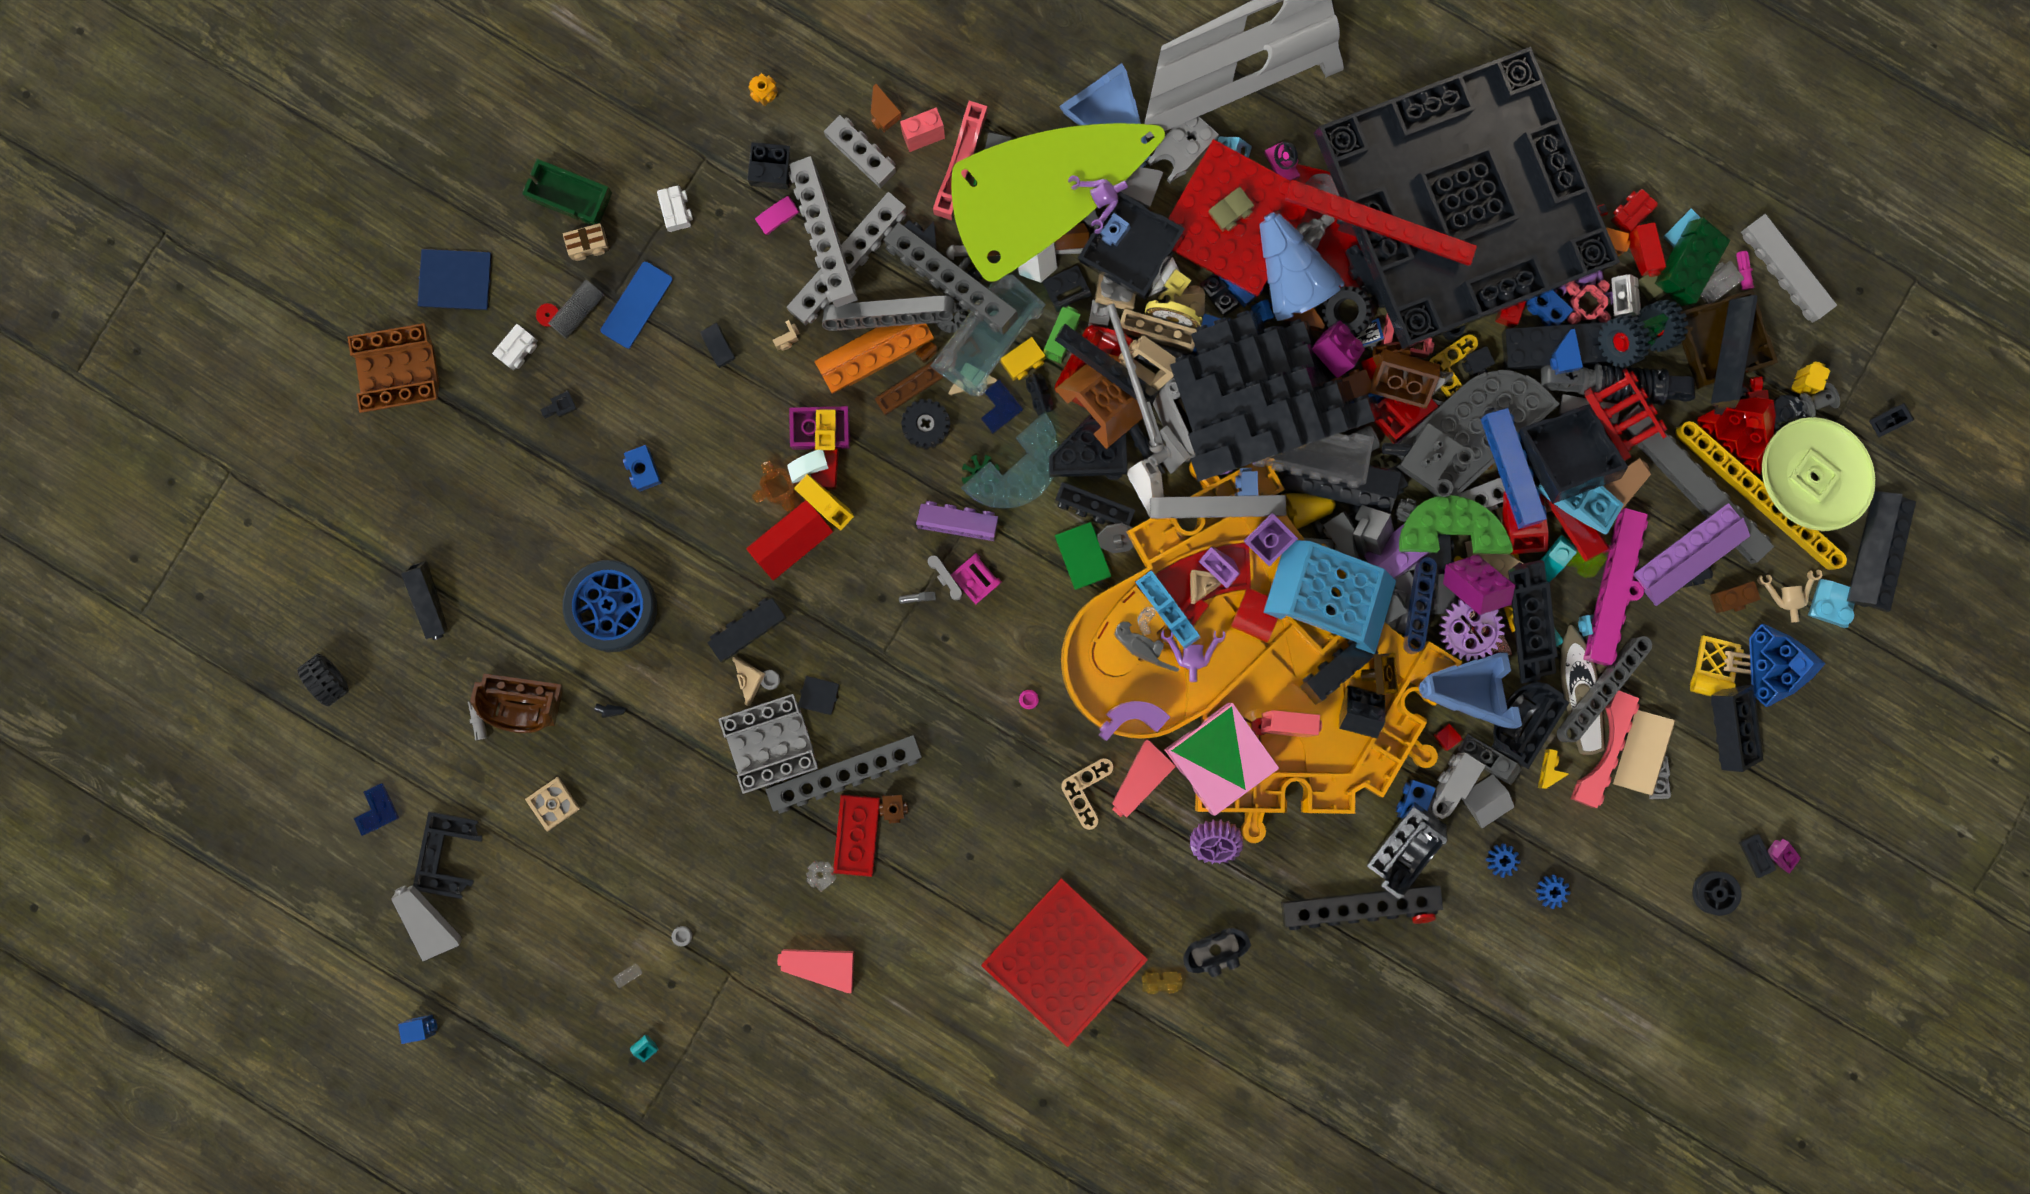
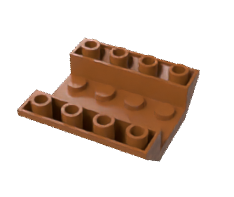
(395, 367)
(1104, 400)

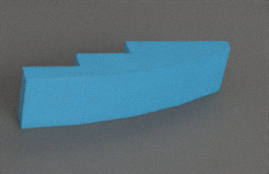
(1168, 609)

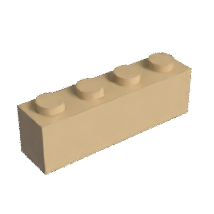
(1157, 330)

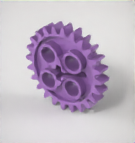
(1458, 639)

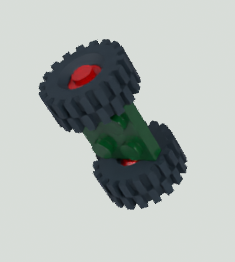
(1656, 328)

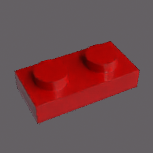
(1194, 611)

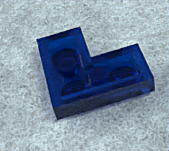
(1005, 407)
(381, 811)

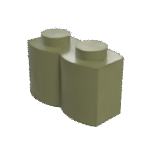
(1231, 209)

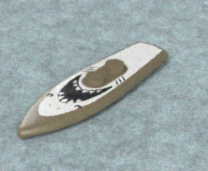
(1576, 680)

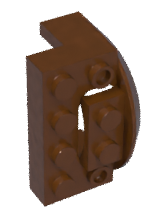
(514, 716)

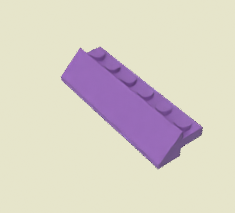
(1692, 554)

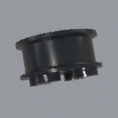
(1705, 891)

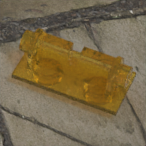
(1169, 983)

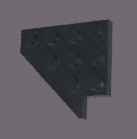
(1086, 456)

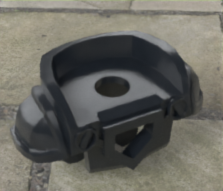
(1233, 945)

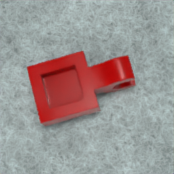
(1756, 387)

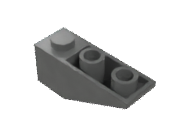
(1495, 762)

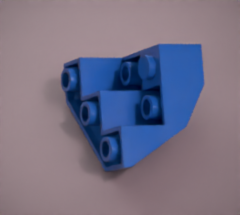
(1779, 664)

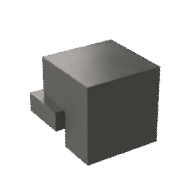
(1372, 531)

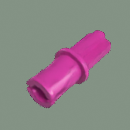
(1745, 270)

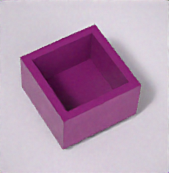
(1338, 348)

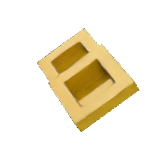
(825, 429)

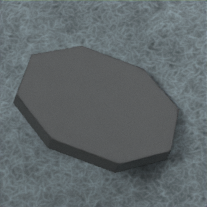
(1115, 539)

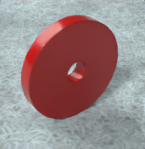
(543, 310)
(1424, 918)

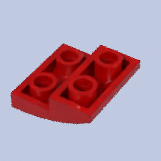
(1250, 616)

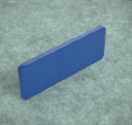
(636, 305)

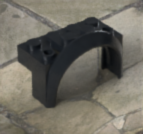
(1549, 709)
(1413, 843)

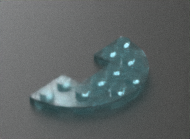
(1026, 478)

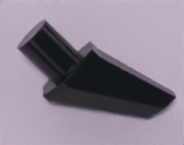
(610, 710)

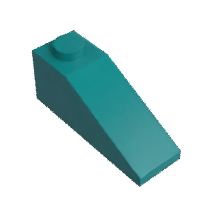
(1558, 556)

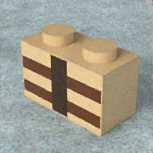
(586, 242)

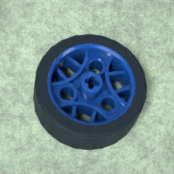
(585, 582)

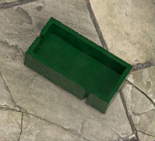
(567, 193)
(1692, 261)

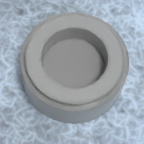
(771, 680)
(682, 936)

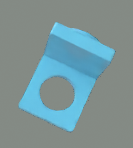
(1236, 144)
(1585, 625)

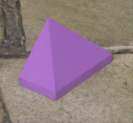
(1220, 566)

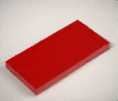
(856, 835)

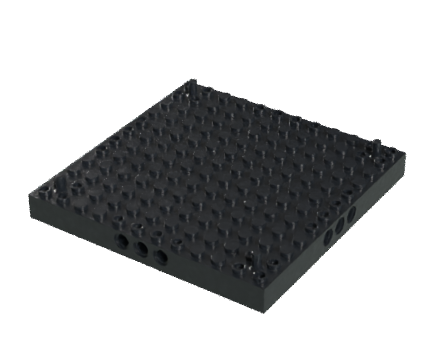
(1479, 164)

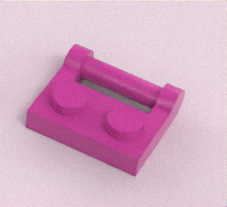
(971, 583)

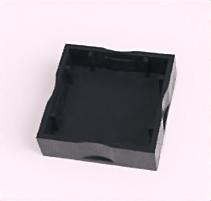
(1141, 253)
(1571, 453)

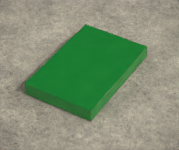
(1082, 556)

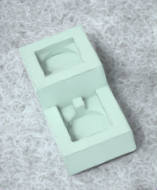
(807, 464)

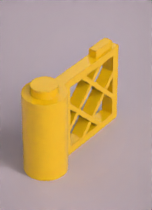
(1708, 682)

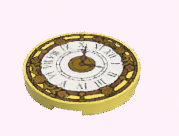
(1174, 313)

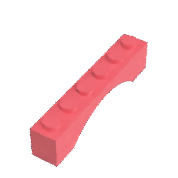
(966, 145)
(1591, 787)

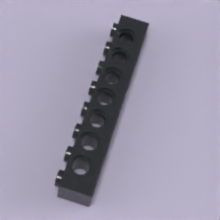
(1291, 909)

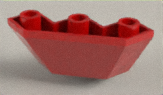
(1743, 430)

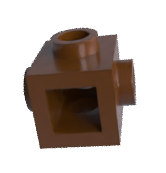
(897, 801)

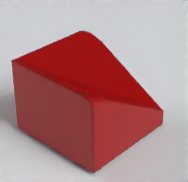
(1447, 737)

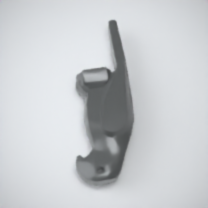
(1141, 646)

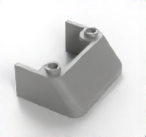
(1170, 416)

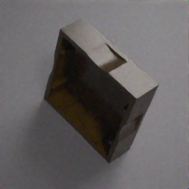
(1705, 338)

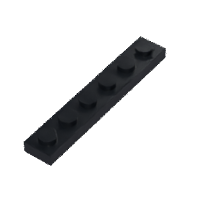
(1102, 362)

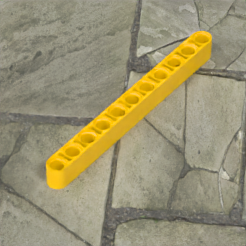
(1750, 493)

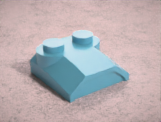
(1831, 604)

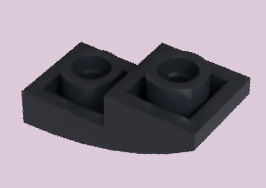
(1219, 295)
(717, 345)

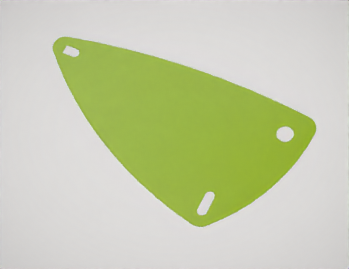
(1025, 191)

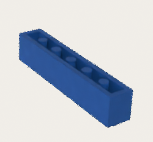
(1513, 468)

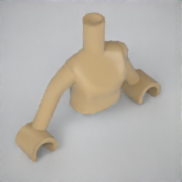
(1792, 597)

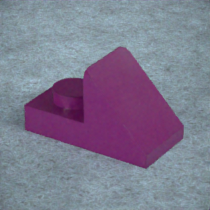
(1784, 855)

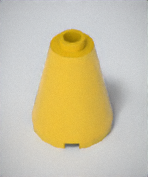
(1307, 508)

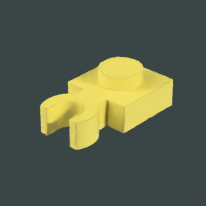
(1175, 285)

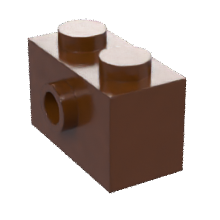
(1735, 597)

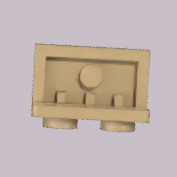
(1193, 298)

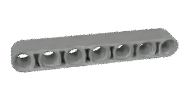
(1217, 506)

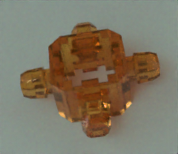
(759, 496)

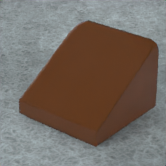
(926, 352)

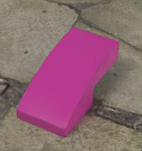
(777, 214)

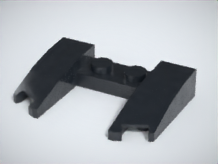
(427, 876)

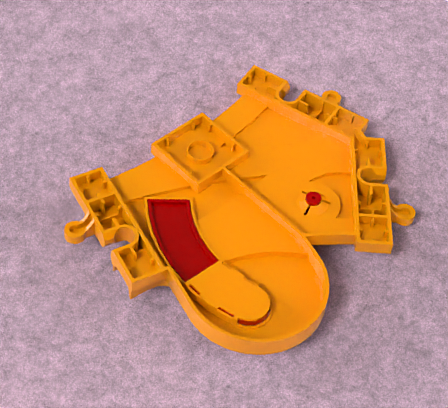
(1244, 669)

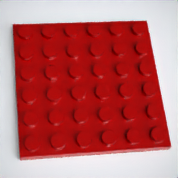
(1238, 252)
(1064, 962)

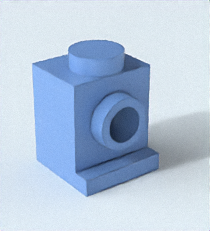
(1122, 229)
(1247, 482)

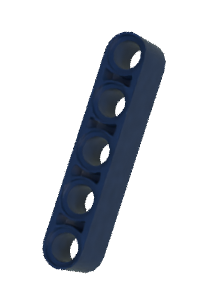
(1414, 613)

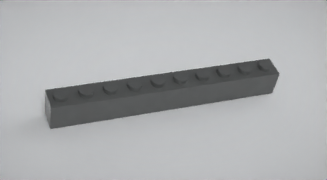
(1694, 483)

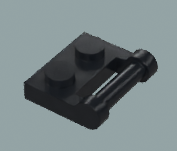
(1064, 283)

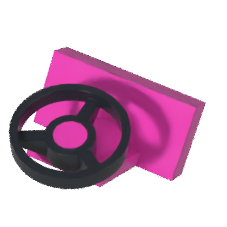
(1283, 160)

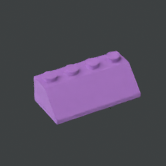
(957, 522)

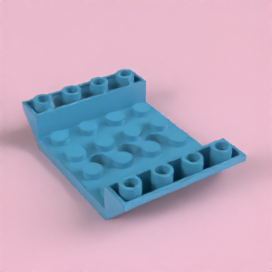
(1304, 590)

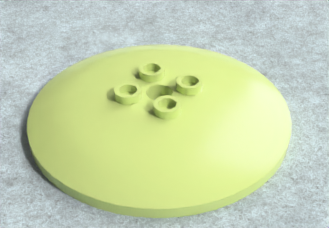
(1842, 468)

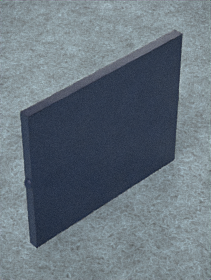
(454, 279)

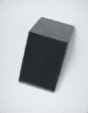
(1891, 419)

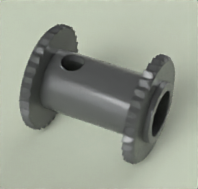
(1819, 400)

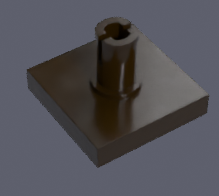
(1383, 672)

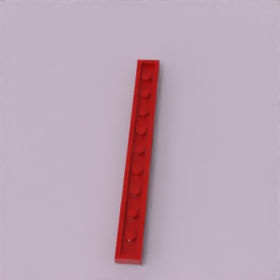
(1380, 222)

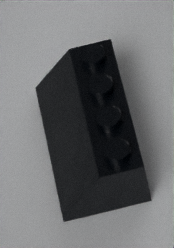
(1737, 728)

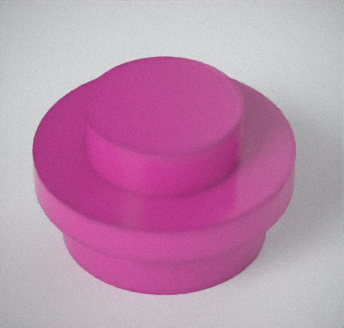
(1028, 699)

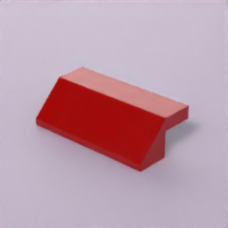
(1585, 538)
(789, 540)

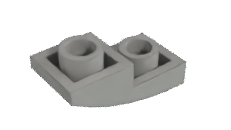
(1662, 788)

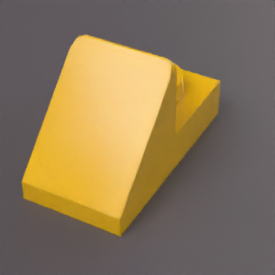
(1548, 775)

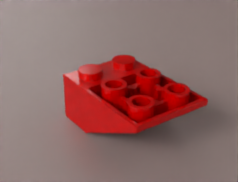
(1401, 417)
(1526, 539)

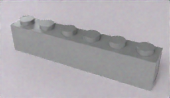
(1788, 269)

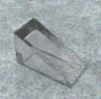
(627, 975)

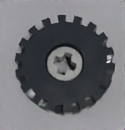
(925, 437)

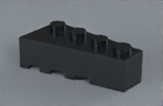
(1335, 672)

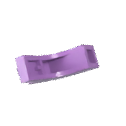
(1144, 711)

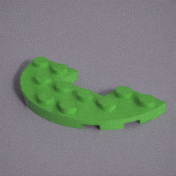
(1453, 517)

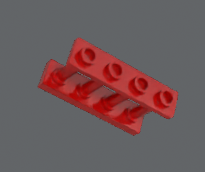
(1606, 414)

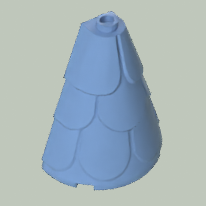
(1105, 102)
(1294, 269)
(1474, 690)

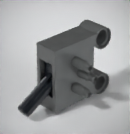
(1429, 457)

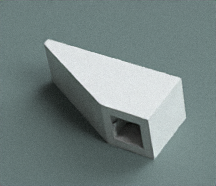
(1146, 481)

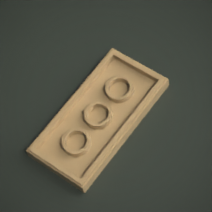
(1644, 752)

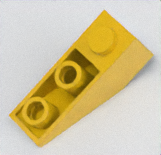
(824, 502)

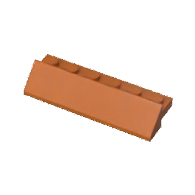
(870, 354)

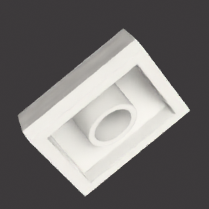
(1040, 266)

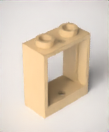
(1155, 355)

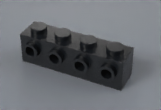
(1092, 505)
(746, 630)

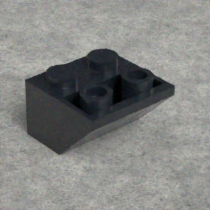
(769, 166)
(1362, 712)

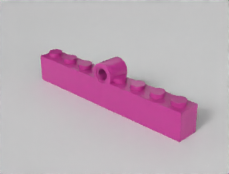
(1616, 586)

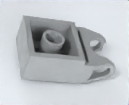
(1180, 150)
(1455, 783)

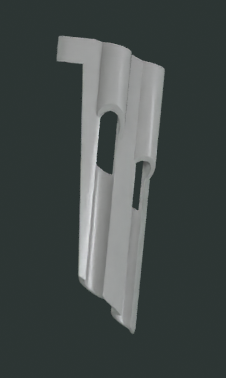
(1200, 66)

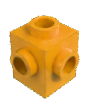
(763, 95)

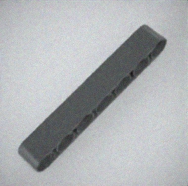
(888, 313)
(1596, 691)

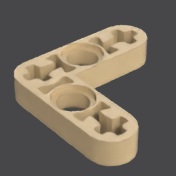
(1080, 785)

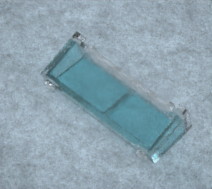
(976, 348)

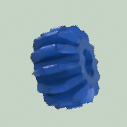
(1508, 865)
(1550, 884)

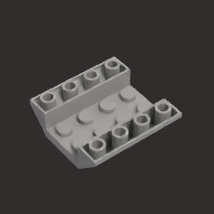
(769, 743)

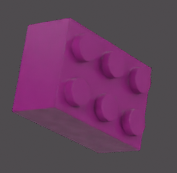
(803, 427)
(1478, 584)

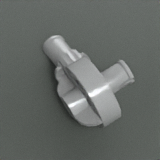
(1315, 229)

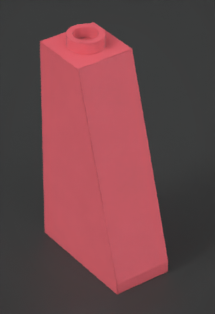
(1142, 778)
(820, 966)

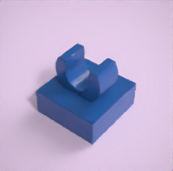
(1264, 309)

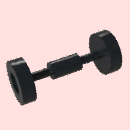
(1318, 527)

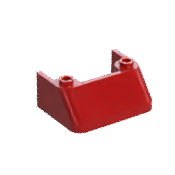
(1102, 338)

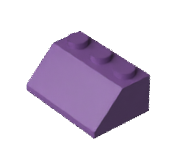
(1393, 560)

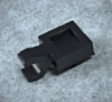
(561, 405)

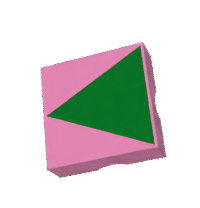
(1222, 759)

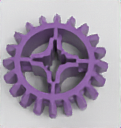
(1216, 841)

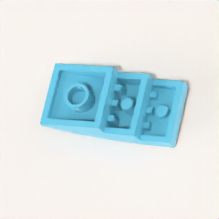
(1594, 508)

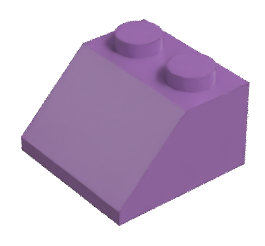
(1270, 539)

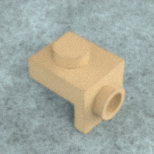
(785, 341)

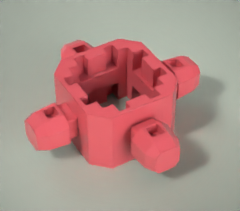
(1597, 292)

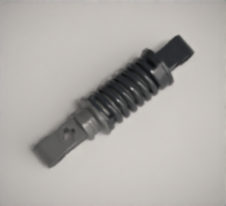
(1655, 382)

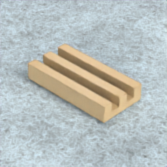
(1730, 662)

